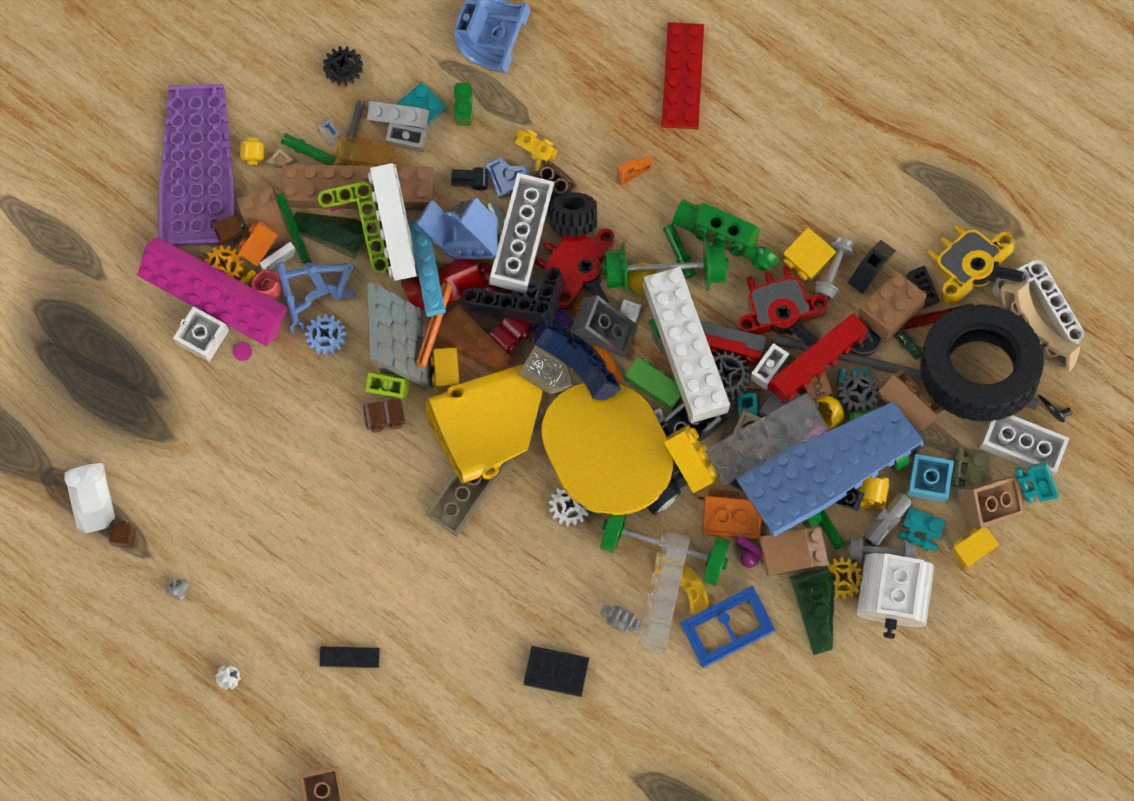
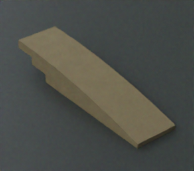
(460, 500)

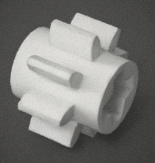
(227, 677)

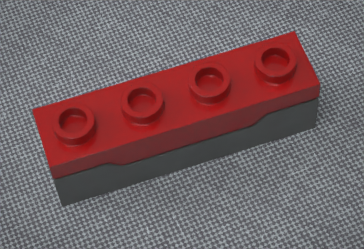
(742, 343)

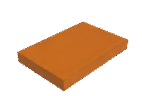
(730, 518)

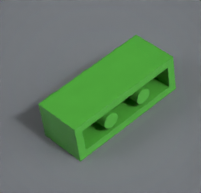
(654, 383)

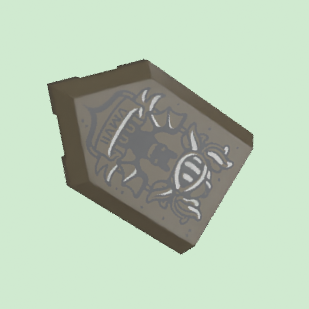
(546, 371)

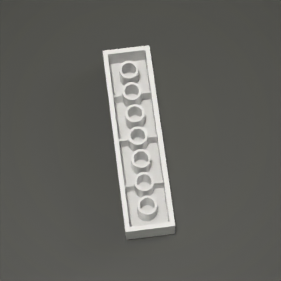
(686, 345)

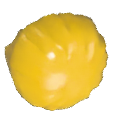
(636, 278)
(831, 410)

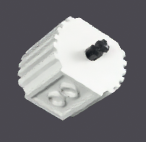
(895, 591)

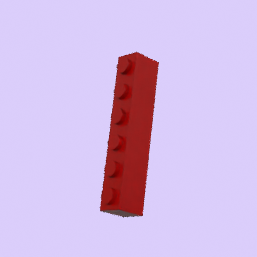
(817, 358)

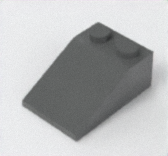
(603, 326)

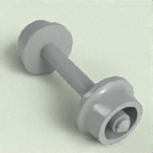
(844, 248)
(856, 549)

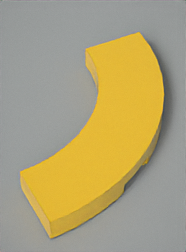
(693, 589)

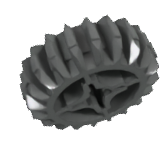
(738, 369)

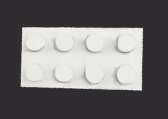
(1024, 443)

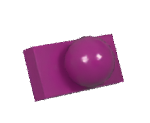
(751, 554)

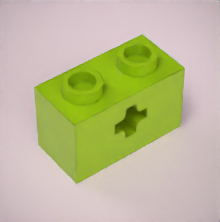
(387, 384)

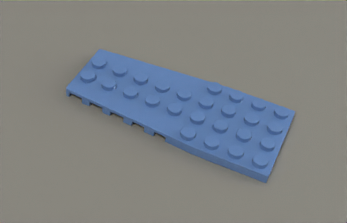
(827, 467)

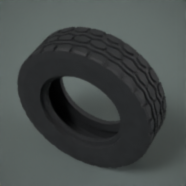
(987, 325)

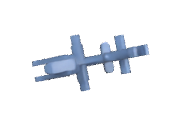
(313, 271)

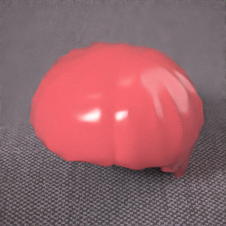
(268, 283)

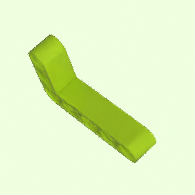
(365, 218)

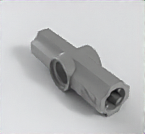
(887, 520)

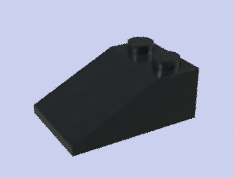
(679, 419)

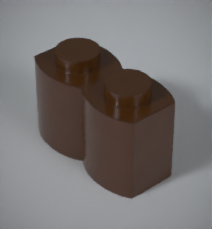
(384, 414)

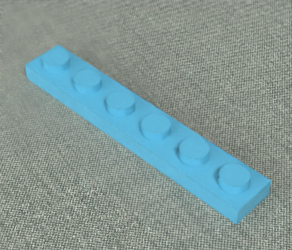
(427, 271)

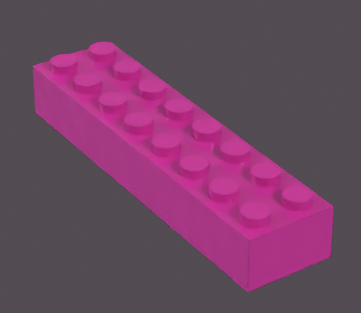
(211, 291)

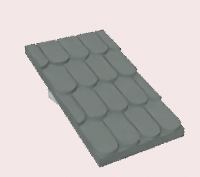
(397, 335)

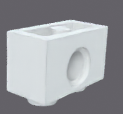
(769, 366)

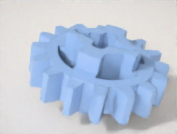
(330, 329)

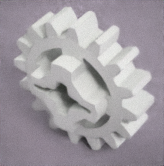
(563, 517)

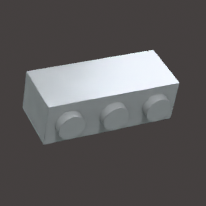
(398, 114)

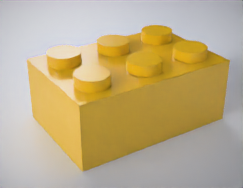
(691, 458)

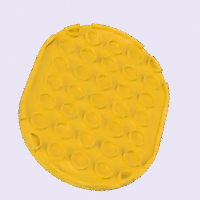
(607, 450)

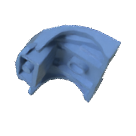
(489, 31)

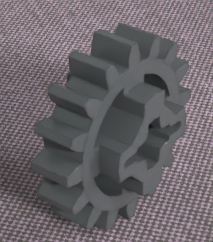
(853, 398)

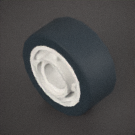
(665, 499)

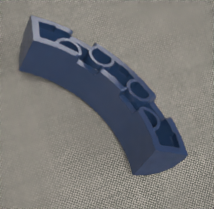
(579, 357)

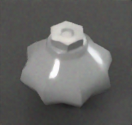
(177, 588)

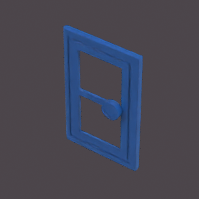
(720, 610)

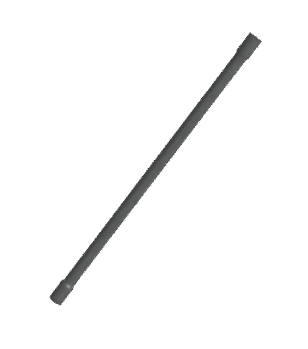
(790, 342)

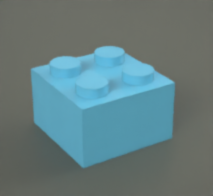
(929, 478)

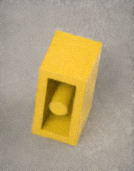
(446, 368)
(974, 547)

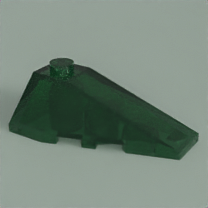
(335, 232)
(815, 600)

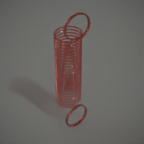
(720, 494)

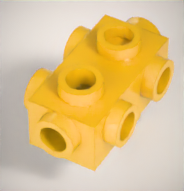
(539, 149)

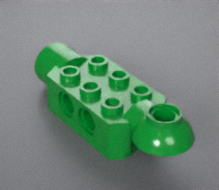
(726, 230)

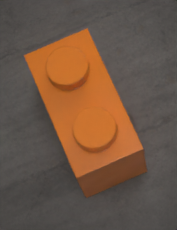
(258, 242)

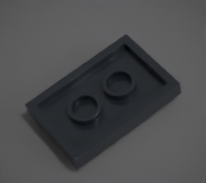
(556, 671)

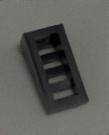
(925, 277)

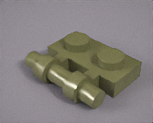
(975, 470)

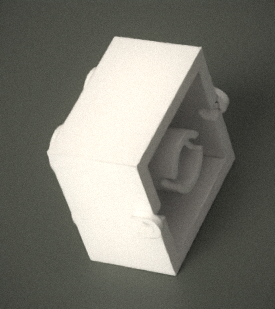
(201, 334)

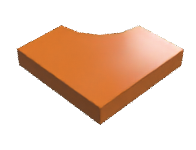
(633, 169)

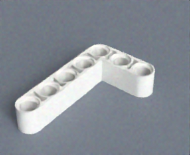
(1045, 297)

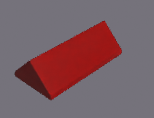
(459, 274)

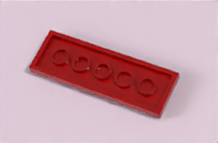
(683, 75)

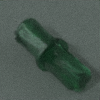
(908, 343)

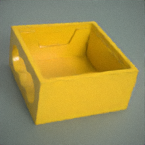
(808, 255)

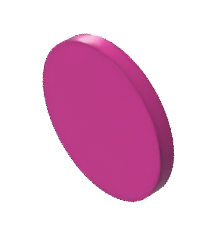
(242, 351)

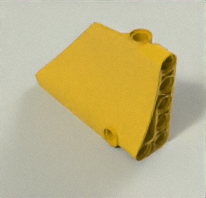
(484, 422)

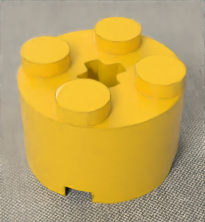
(875, 492)

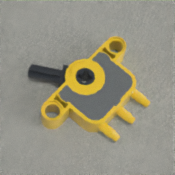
(964, 256)

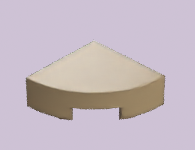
(279, 158)

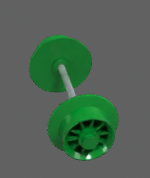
(713, 266)

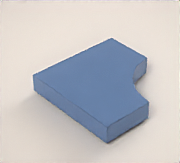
(504, 175)

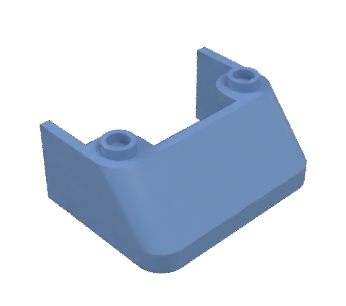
(461, 237)

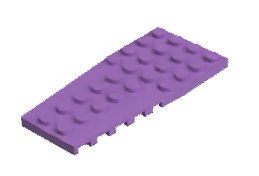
(196, 166)

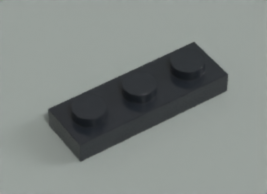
(349, 657)

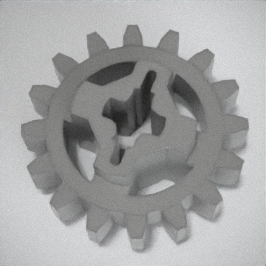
(621, 618)

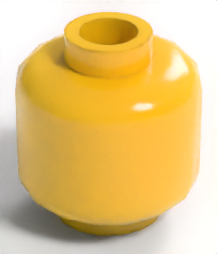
(251, 151)

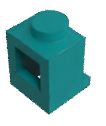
(747, 400)

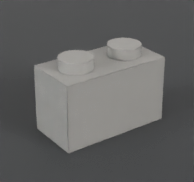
(406, 137)

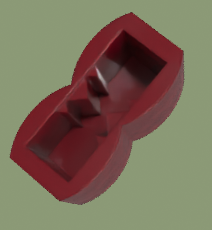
(510, 333)

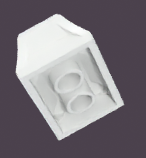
(90, 497)

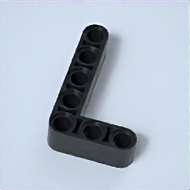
(519, 303)

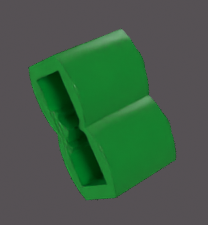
(463, 104)

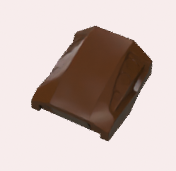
(561, 180)

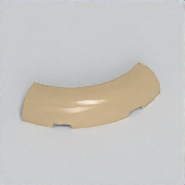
(1056, 349)

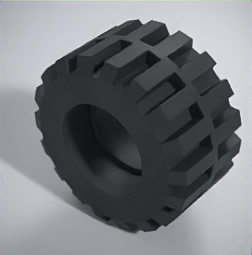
(573, 214)

